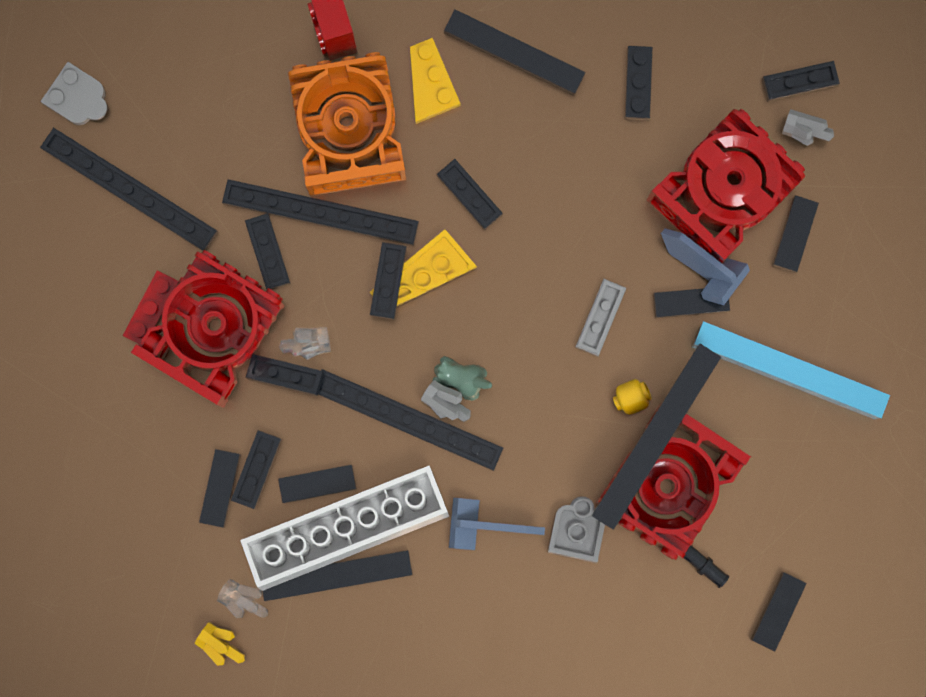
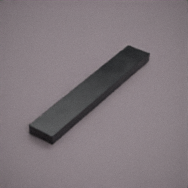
(514, 52)
(344, 575)

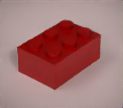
(332, 28)

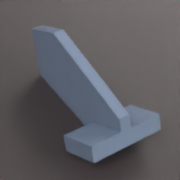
(722, 277)
(465, 525)

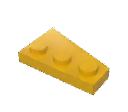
(431, 82)

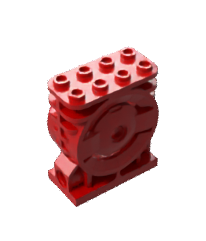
(732, 132)
(204, 278)
(677, 533)

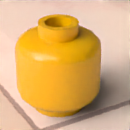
(632, 397)

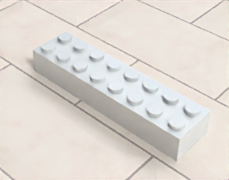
(344, 528)

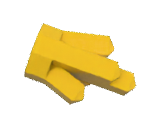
(213, 643)

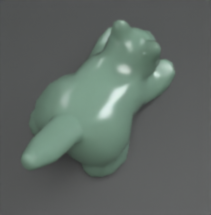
(465, 379)

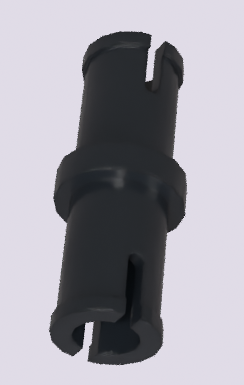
(706, 567)

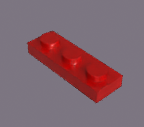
(150, 307)

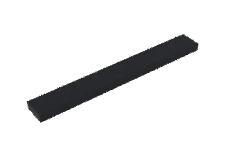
(129, 189)
(320, 212)
(410, 420)
(656, 436)

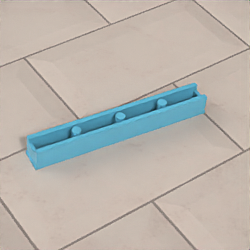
(793, 371)

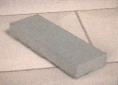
(600, 317)

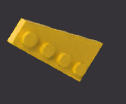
(433, 266)

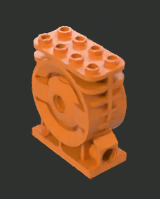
(315, 85)

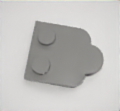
(76, 96)
(576, 531)

